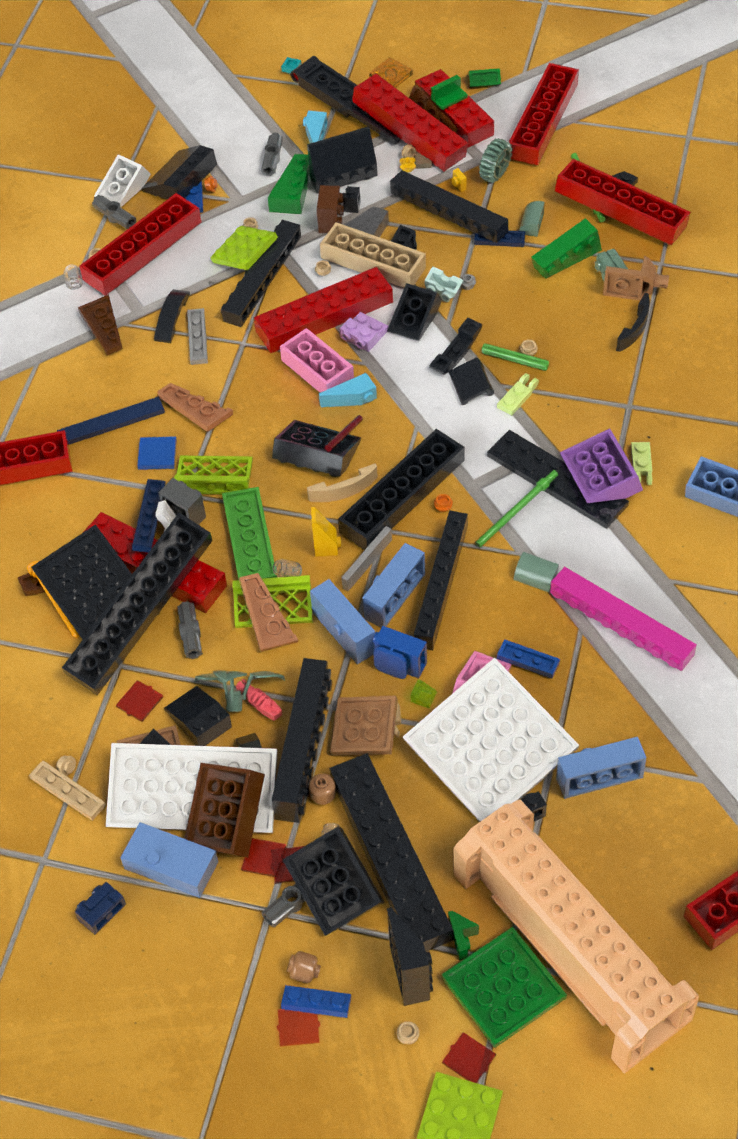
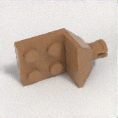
(633, 283)

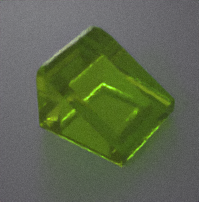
(423, 694)

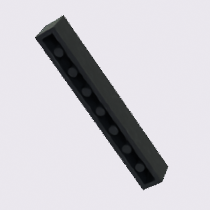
(449, 206)
(260, 275)
(441, 578)

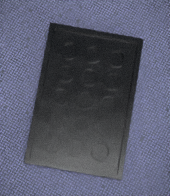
(83, 578)

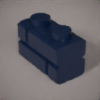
(99, 907)

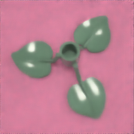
(234, 697)

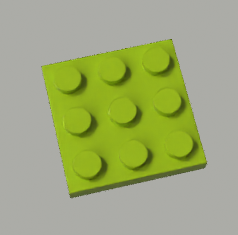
(244, 247)
(459, 1109)

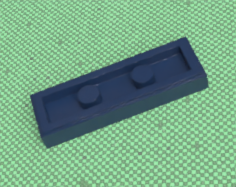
(511, 239)

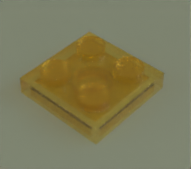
(392, 72)

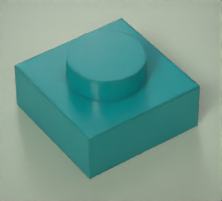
(290, 64)

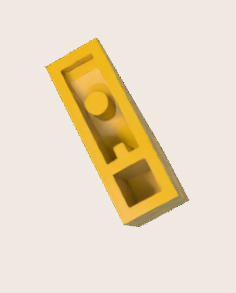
(324, 535)

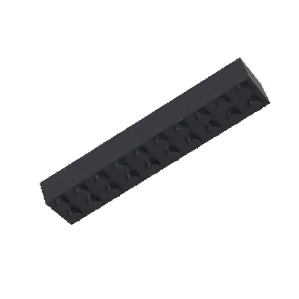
(137, 604)
(390, 851)

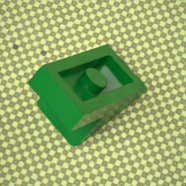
(462, 930)

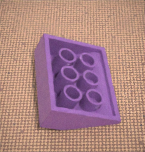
(601, 469)

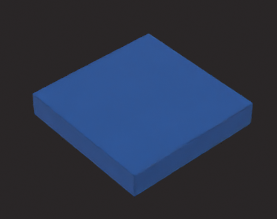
(157, 453)

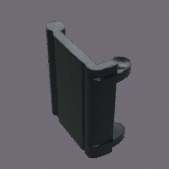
(470, 380)

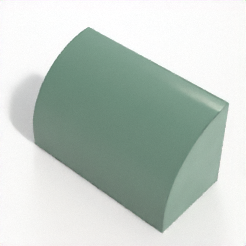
(532, 218)
(535, 571)

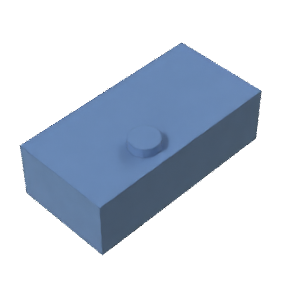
(714, 486)
(394, 585)
(343, 621)
(600, 767)
(169, 859)

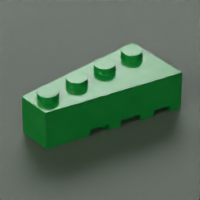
(291, 189)
(568, 249)

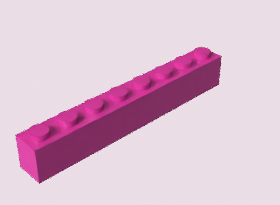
(623, 618)

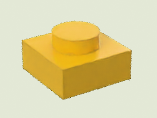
(459, 180)

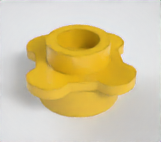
(407, 164)

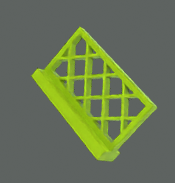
(214, 482)
(275, 586)

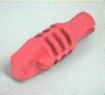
(260, 701)

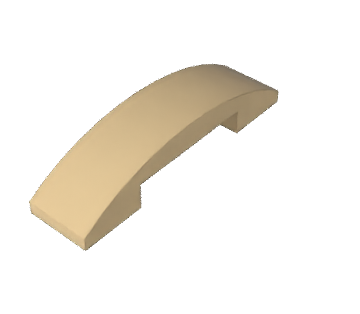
(344, 489)

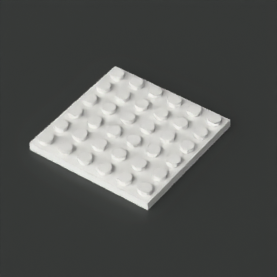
(490, 741)

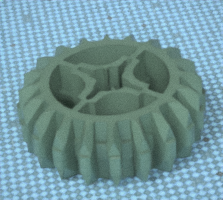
(495, 160)

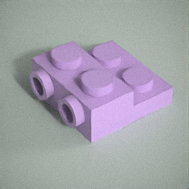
(363, 331)

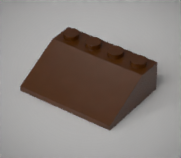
(224, 808)

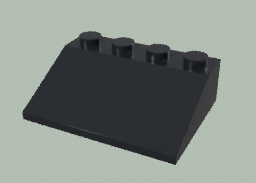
(342, 159)
(182, 172)
(305, 447)
(333, 880)
(410, 961)

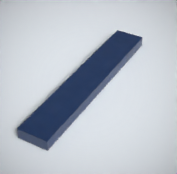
(113, 420)
(147, 518)

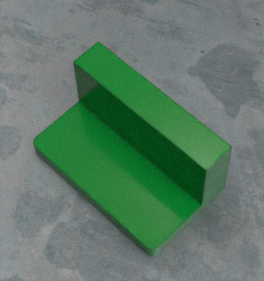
(484, 77)
(448, 92)

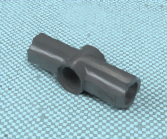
(272, 154)
(113, 211)
(189, 630)
(282, 907)

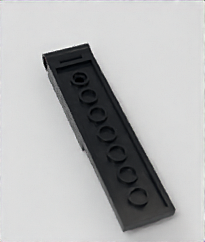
(336, 92)

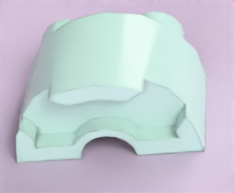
(443, 285)

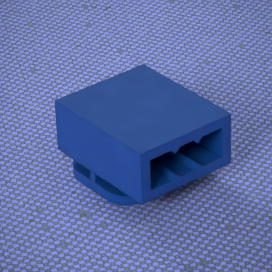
(399, 653)

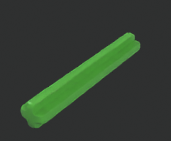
(515, 356)

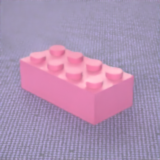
(315, 361)

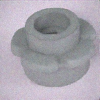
(468, 281)

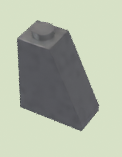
(371, 221)

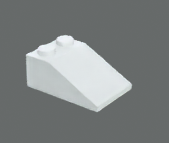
(123, 180)

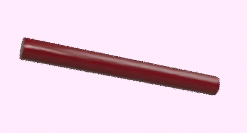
(341, 435)

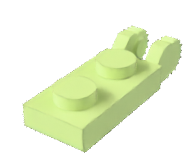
(517, 395)
(642, 460)

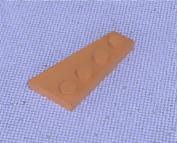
(195, 408)
(265, 615)

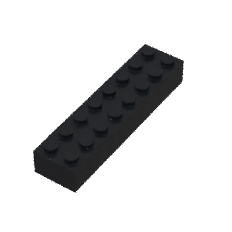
(402, 488)
(301, 741)

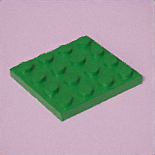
(504, 987)

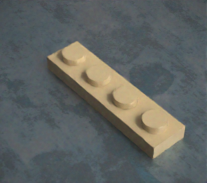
(67, 790)

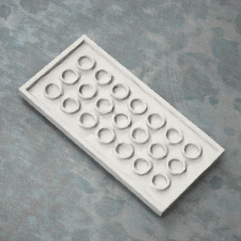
(159, 782)

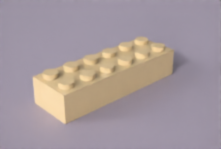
(365, 251)

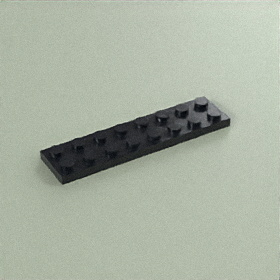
(535, 463)

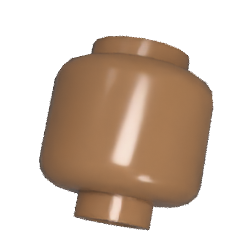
(322, 789)
(303, 967)

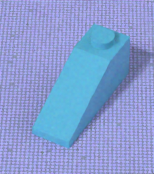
(315, 125)
(349, 393)

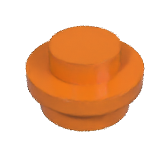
(210, 183)
(443, 502)

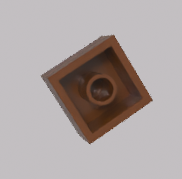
(329, 207)

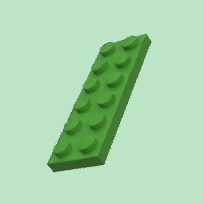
(249, 533)

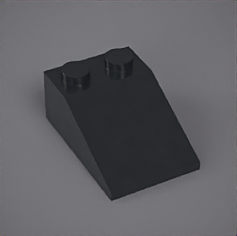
(414, 312)
(199, 716)

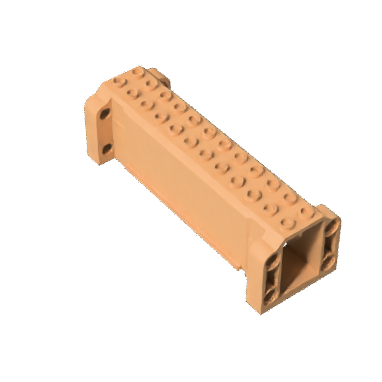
(574, 933)

